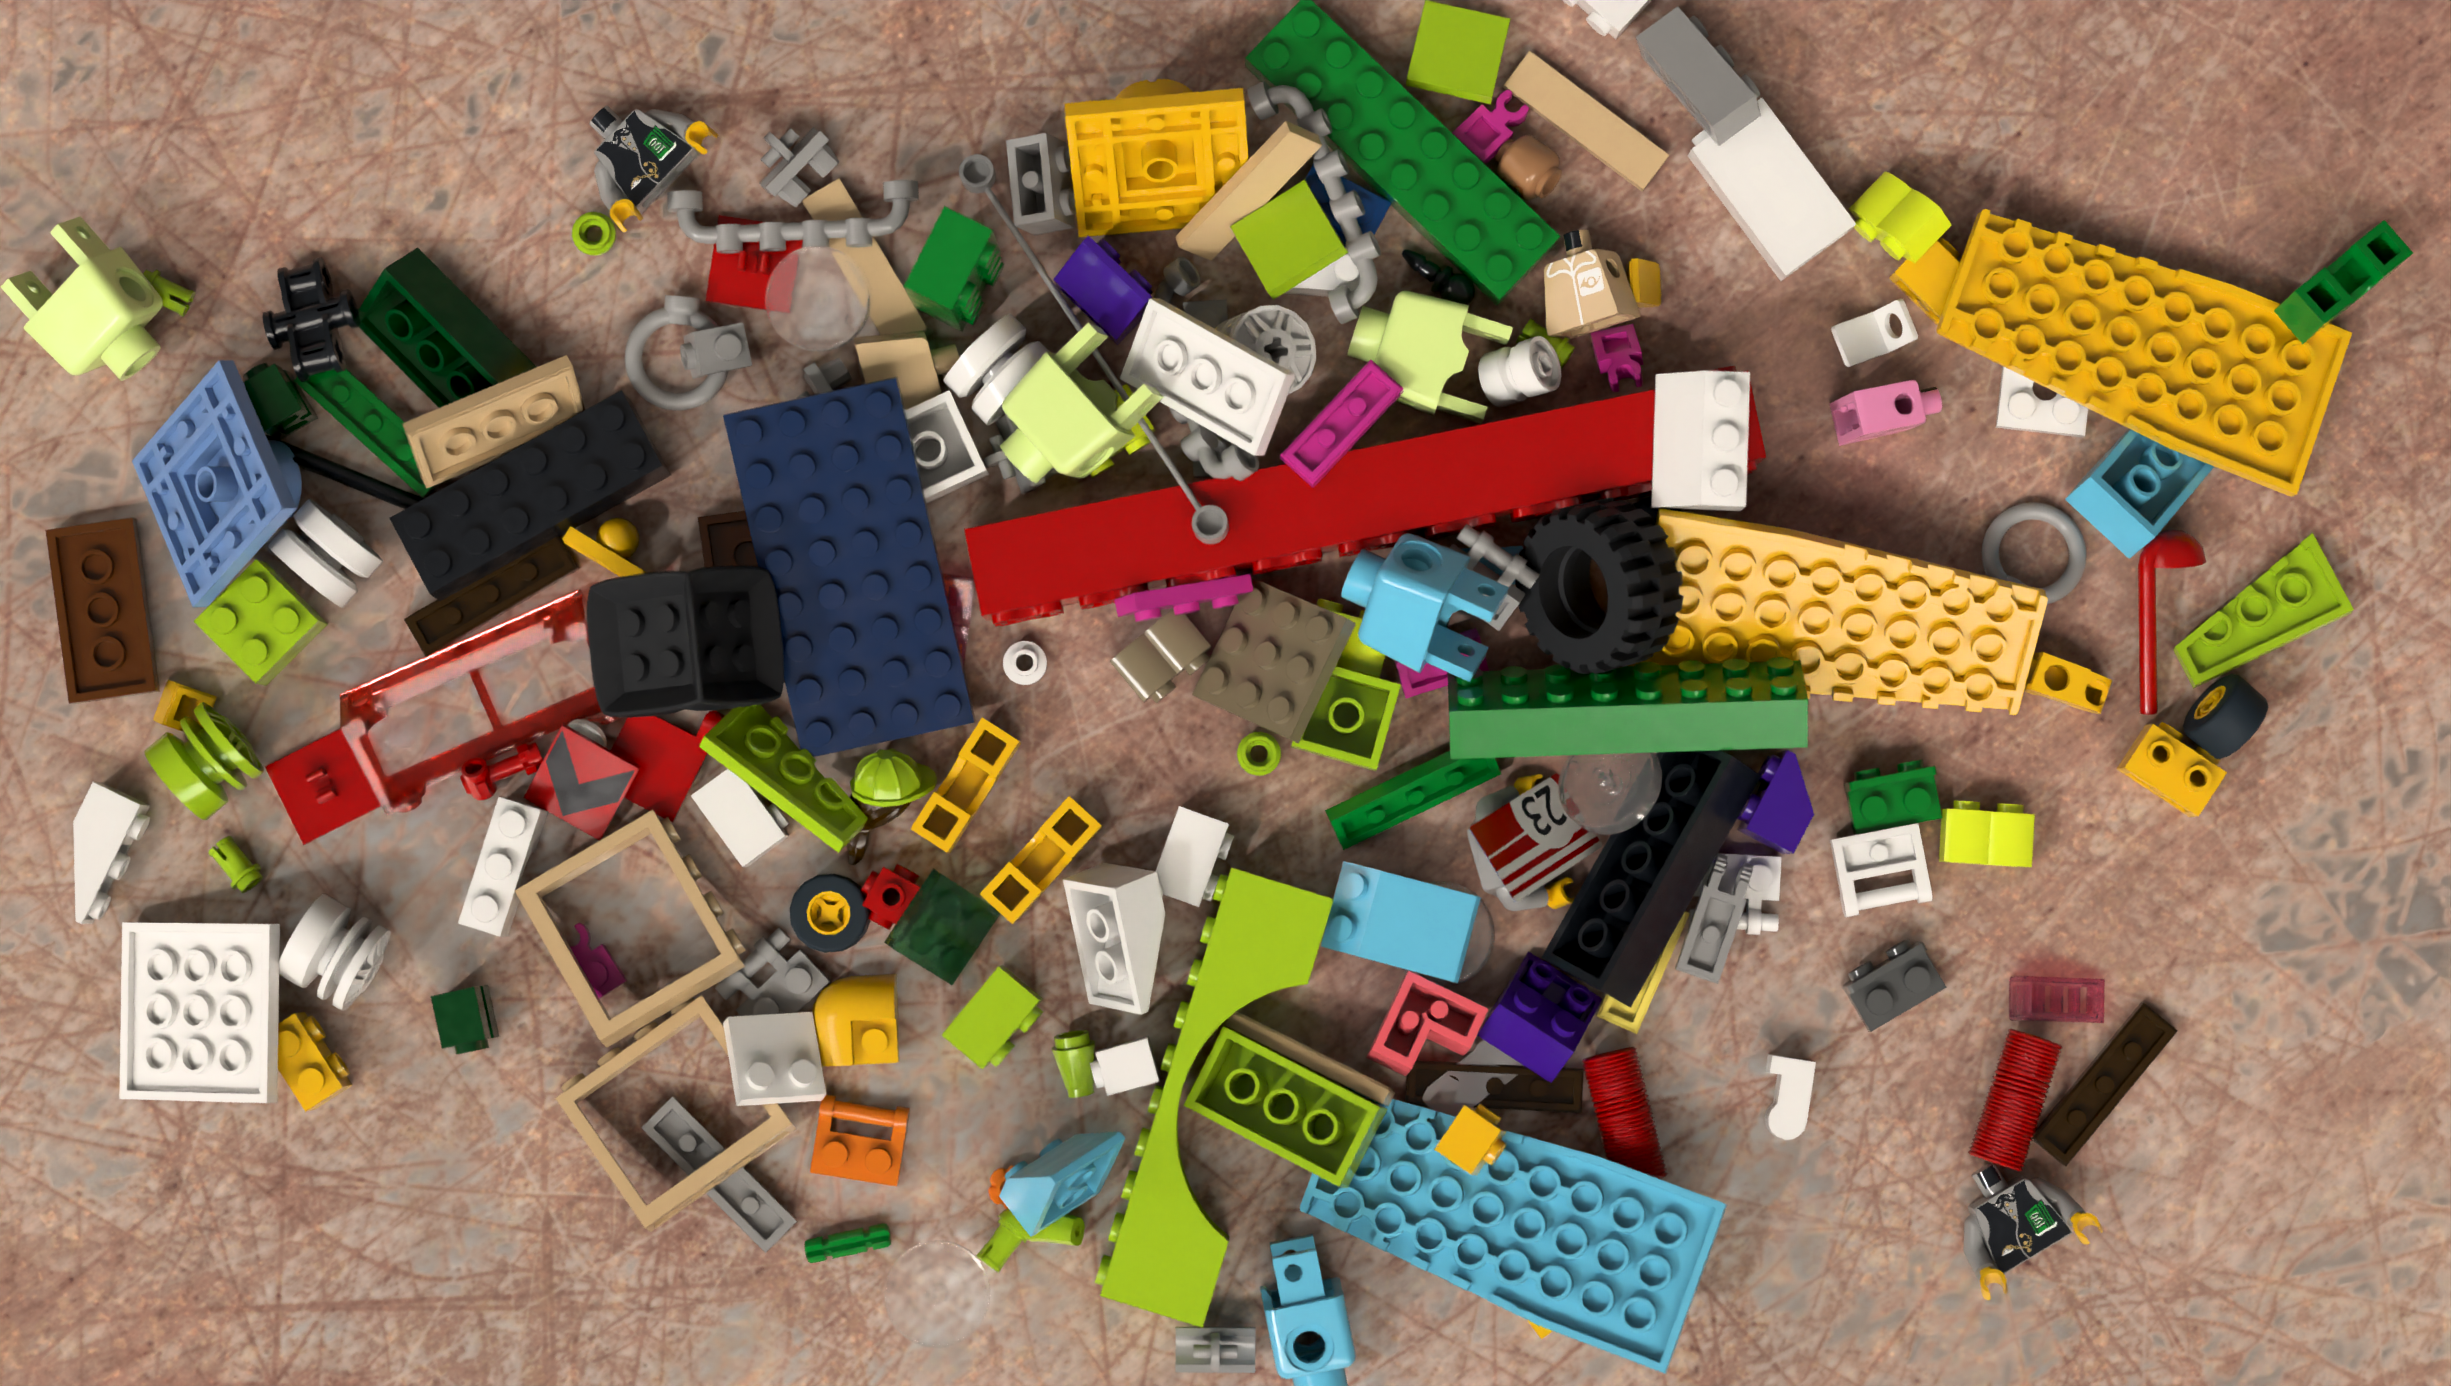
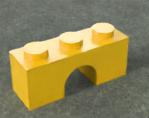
(966, 785)
(1041, 860)

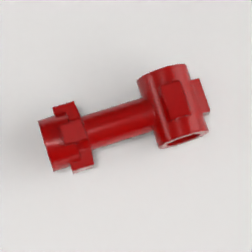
(480, 779)

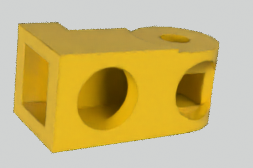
(2067, 683)

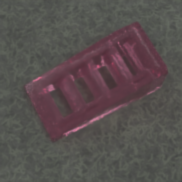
(2028, 999)

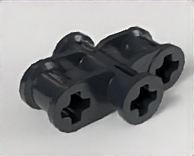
(311, 319)

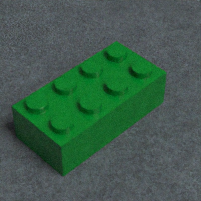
(955, 270)

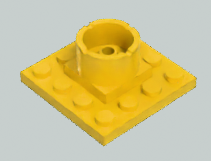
(1152, 155)

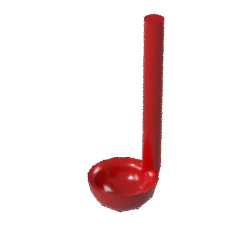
(2166, 550)

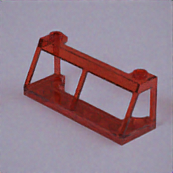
(369, 703)

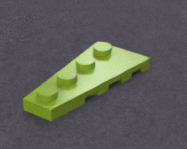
(2277, 608)

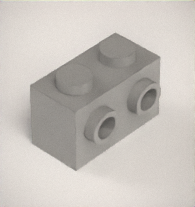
(1041, 184)

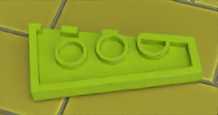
(771, 763)

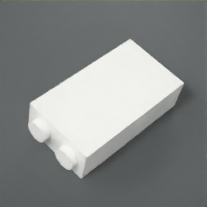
(1772, 192)

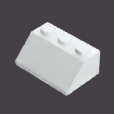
(1700, 440)

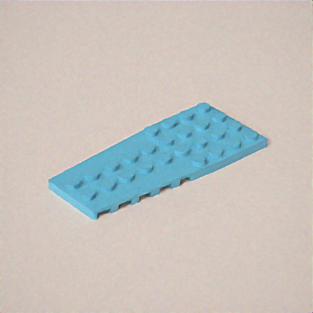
(1534, 1233)

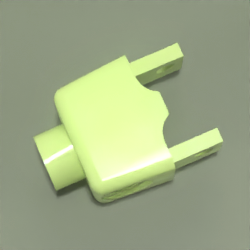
(96, 312)
(1423, 348)
(1066, 417)

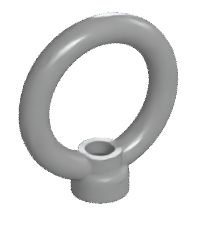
(678, 311)
(2048, 514)

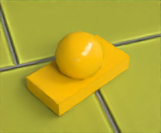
(614, 543)

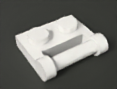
(1877, 855)

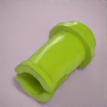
(169, 289)
(1561, 346)
(236, 865)

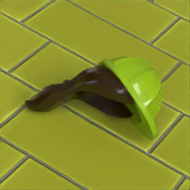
(883, 790)

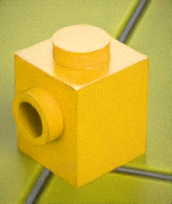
(1473, 1139)

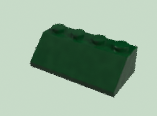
(437, 332)

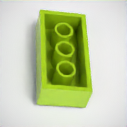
(1285, 1107)

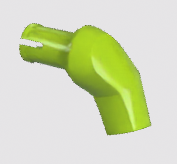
(1010, 1233)

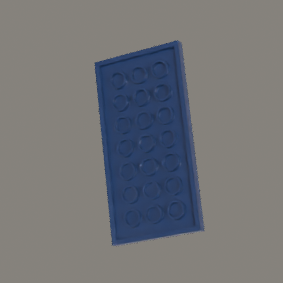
(852, 566)

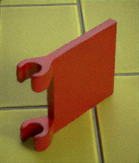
(666, 758)

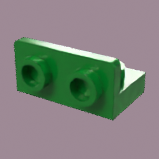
(1892, 799)

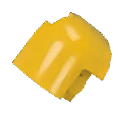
(858, 1021)

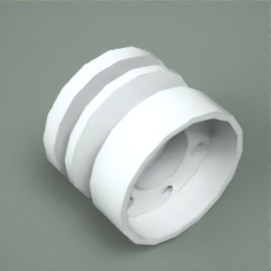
(1281, 333)
(340, 955)

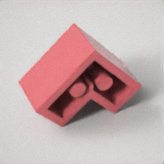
(1422, 1012)

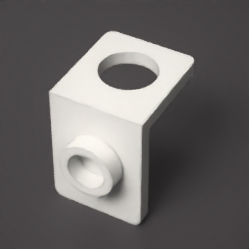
(1872, 335)

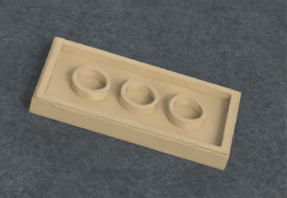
(493, 421)

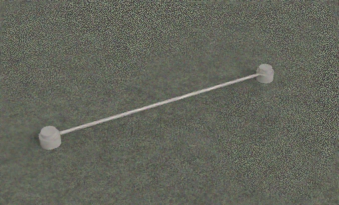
(978, 176)

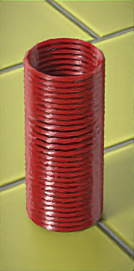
(2012, 1103)
(1630, 1130)

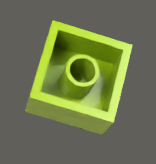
(260, 622)
(1351, 719)
(993, 1018)

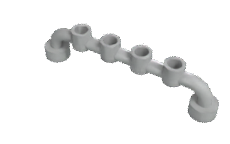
(1344, 205)
(814, 233)
(1200, 444)

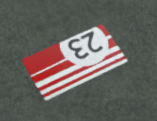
(1533, 839)

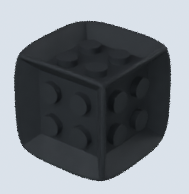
(685, 641)

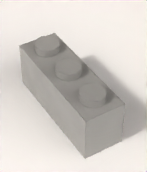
(1699, 75)

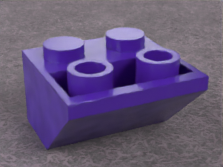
(1104, 289)
(1780, 807)
(1540, 1017)

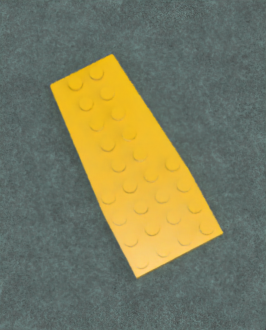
(2147, 347)
(1850, 614)

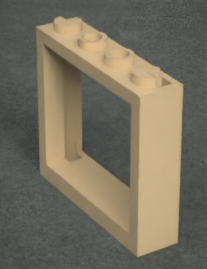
(613, 1030)
(709, 1174)

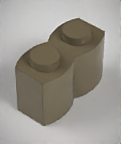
(1161, 655)

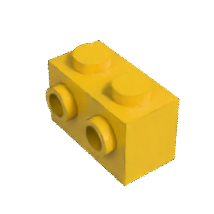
(2172, 769)
(308, 1063)

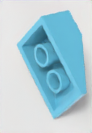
(2136, 490)
(1400, 921)
(1060, 1178)

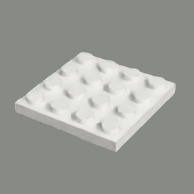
(199, 1012)

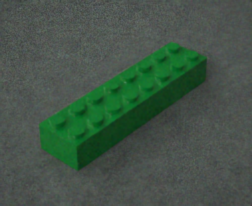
(1405, 152)
(1629, 709)

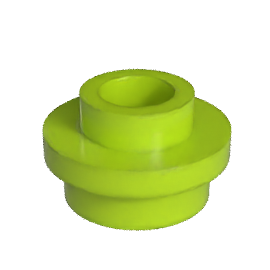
(586, 222)
(1259, 739)

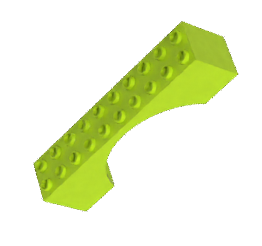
(1166, 1241)

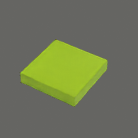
(1457, 52)
(1289, 239)

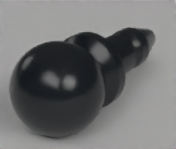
(1451, 286)

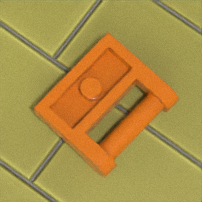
(859, 1155)

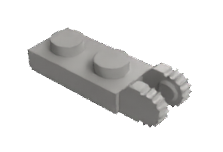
(1714, 924)

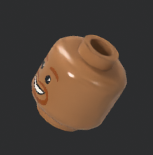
(1528, 167)

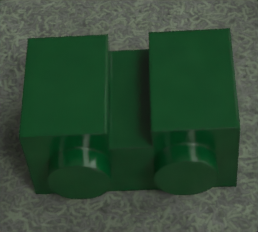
(278, 400)
(465, 1019)

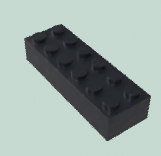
(530, 496)
(1651, 874)

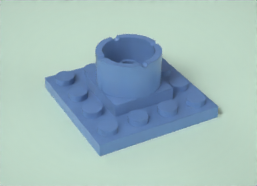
(217, 483)

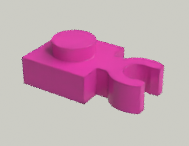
(1487, 131)
(1618, 354)
(597, 964)

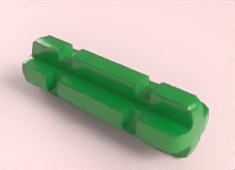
(847, 1243)

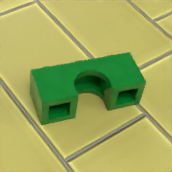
(2343, 282)

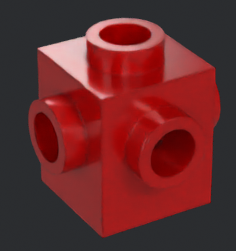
(875, 886)

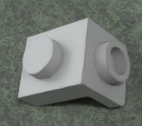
(715, 350)

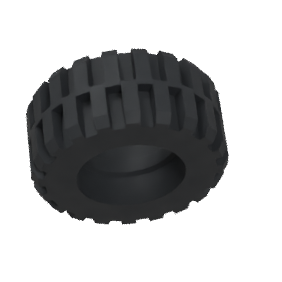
(1638, 580)

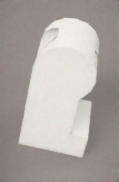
(1792, 1096)

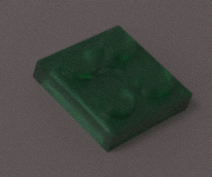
(942, 927)

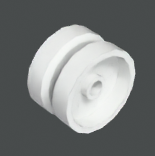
(992, 363)
(322, 557)

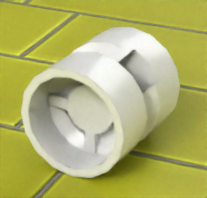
(1519, 372)

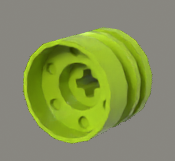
(199, 765)

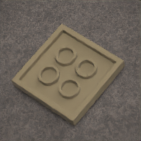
(1274, 660)

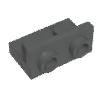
(1893, 985)

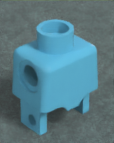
(1412, 602)
(1303, 1305)

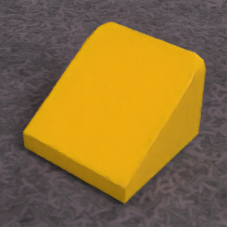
(1644, 282)
(179, 702)

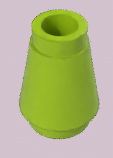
(1073, 1057)

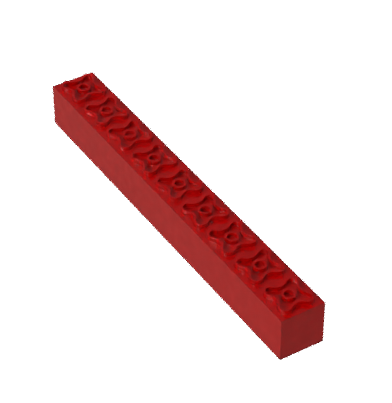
(1364, 502)

